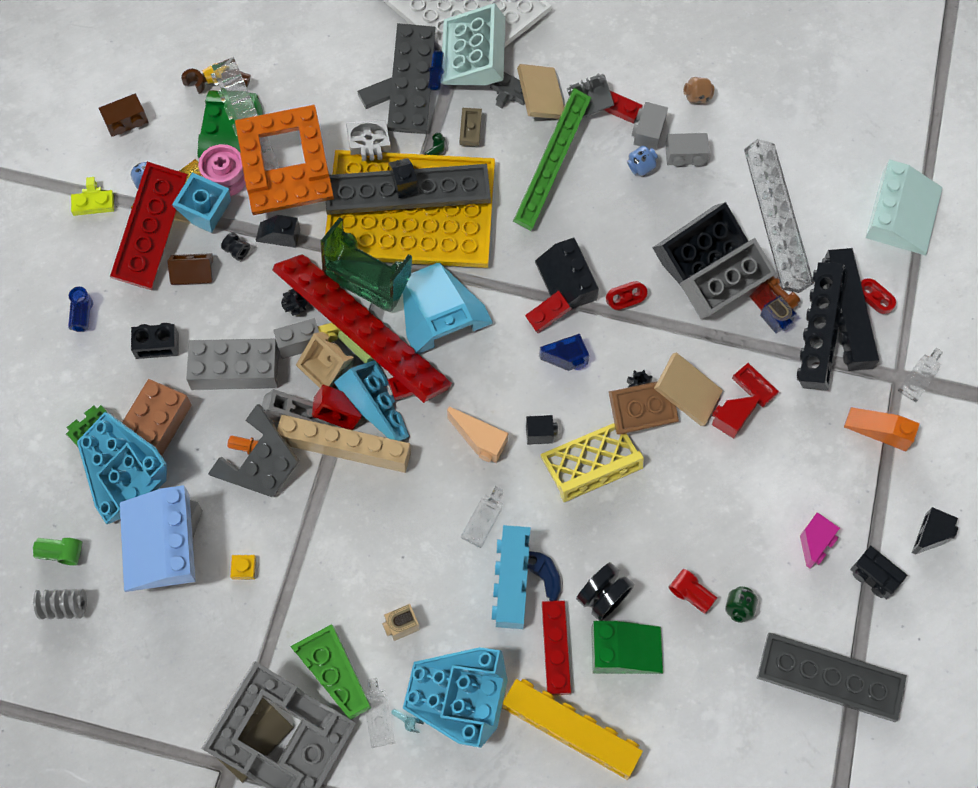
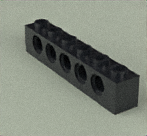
(820, 376)

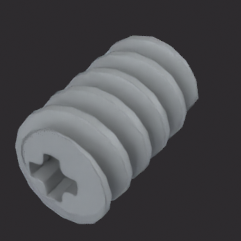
(58, 605)

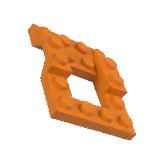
(288, 185)

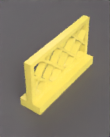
(596, 477)

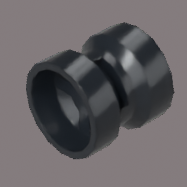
(237, 247)

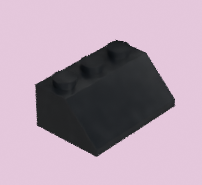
(566, 271)

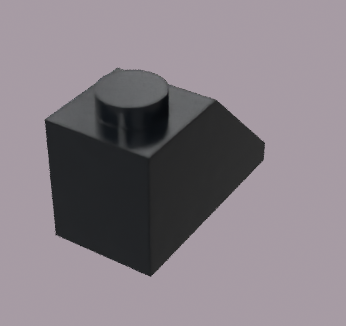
(404, 177)
(279, 231)
(935, 530)

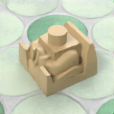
(323, 360)

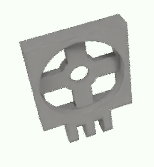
(368, 147)

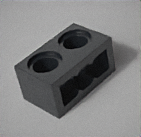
(154, 346)

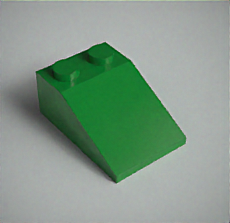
(626, 648)

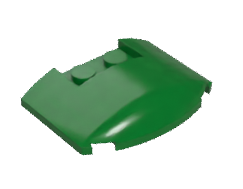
(217, 126)

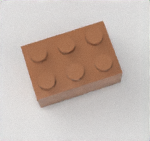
(157, 414)

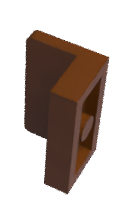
(190, 268)

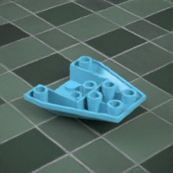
(438, 306)
(118, 465)
(459, 694)

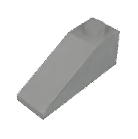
(280, 403)

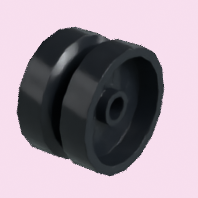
(605, 590)

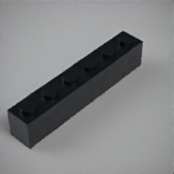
(854, 321)

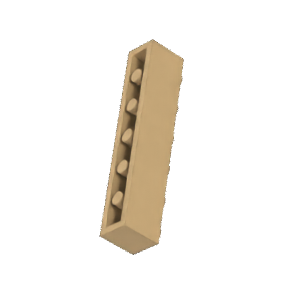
(345, 443)

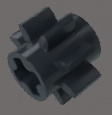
(293, 302)
(639, 377)

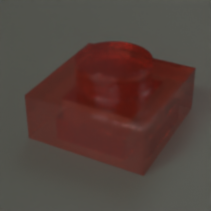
(763, 295)

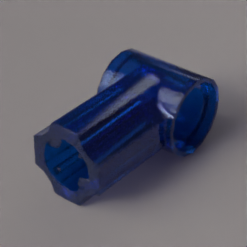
(80, 310)

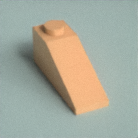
(483, 438)

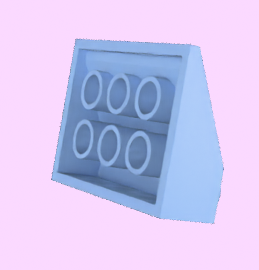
(157, 539)

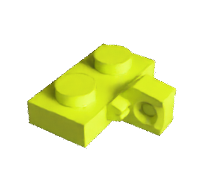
(92, 200)

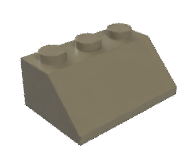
(262, 732)

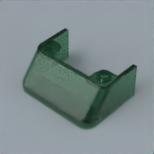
(362, 272)

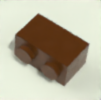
(123, 115)

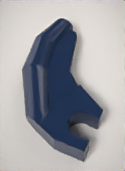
(548, 573)

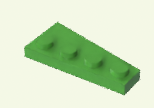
(332, 668)

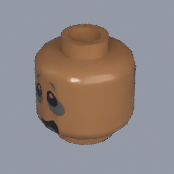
(698, 90)

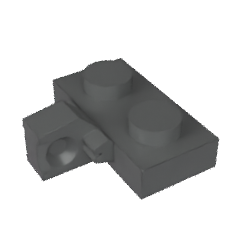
(507, 90)

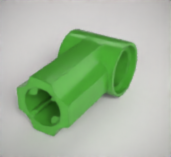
(63, 551)

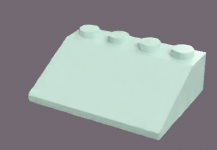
(474, 47)
(904, 208)

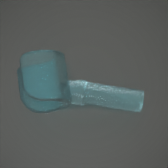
(409, 721)

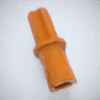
(242, 444)

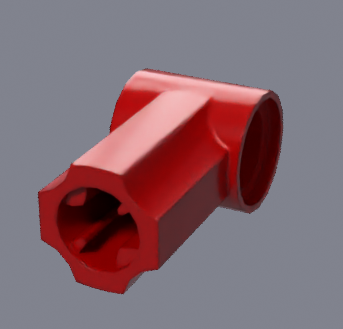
(687, 587)

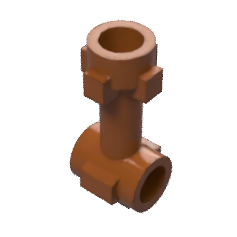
(792, 298)

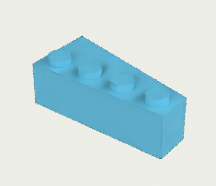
(512, 577)

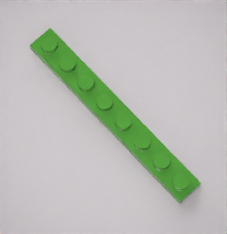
(552, 159)

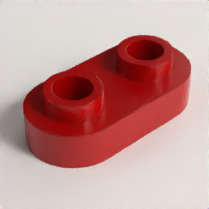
(625, 295)
(878, 295)

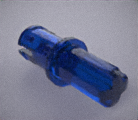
(436, 71)

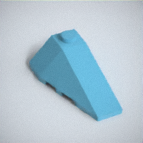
(368, 392)

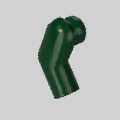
(438, 145)

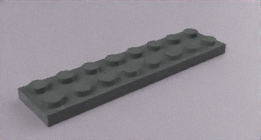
(435, 189)

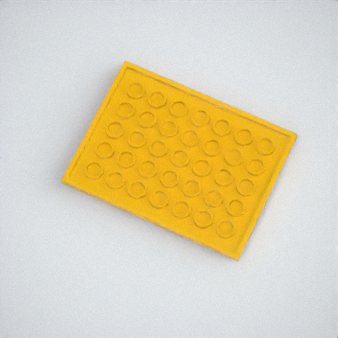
(431, 234)

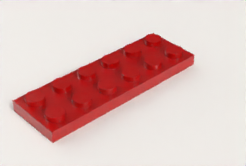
(148, 226)

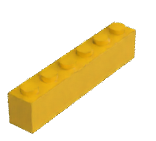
(572, 729)

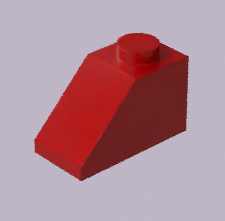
(335, 407)
(734, 414)

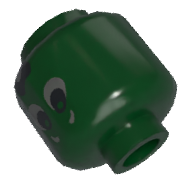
(741, 604)

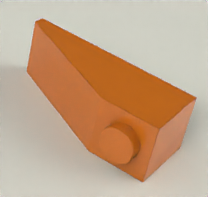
(884, 427)

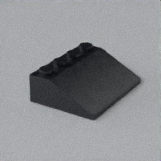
(700, 242)

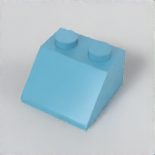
(202, 202)

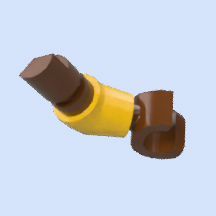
(195, 75)

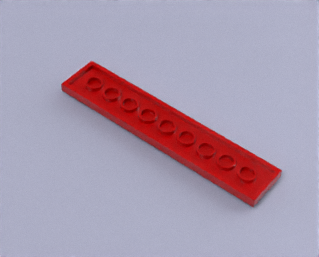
(362, 327)

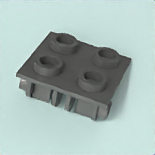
(598, 91)

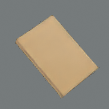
(540, 91)
(688, 389)

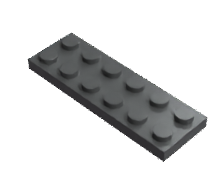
(411, 78)
(832, 677)

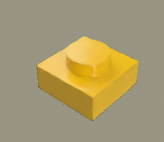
(243, 567)

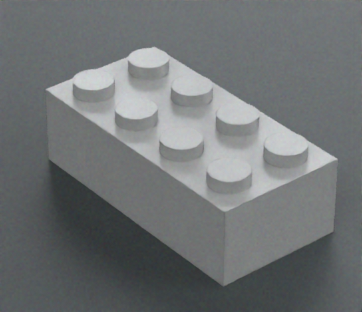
(728, 278)
(232, 364)

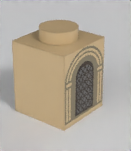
(400, 622)

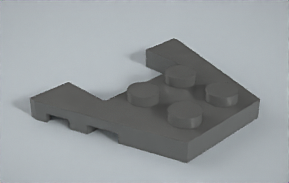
(266, 465)

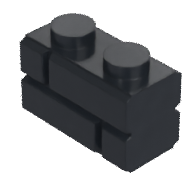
(878, 573)

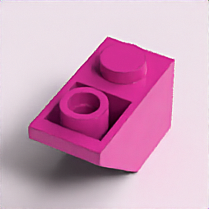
(816, 537)

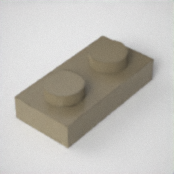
(470, 127)

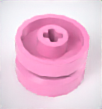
(223, 166)

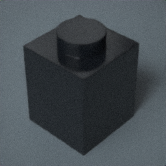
(540, 429)

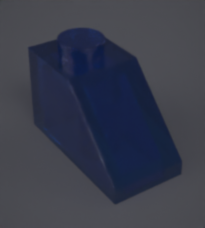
(566, 353)

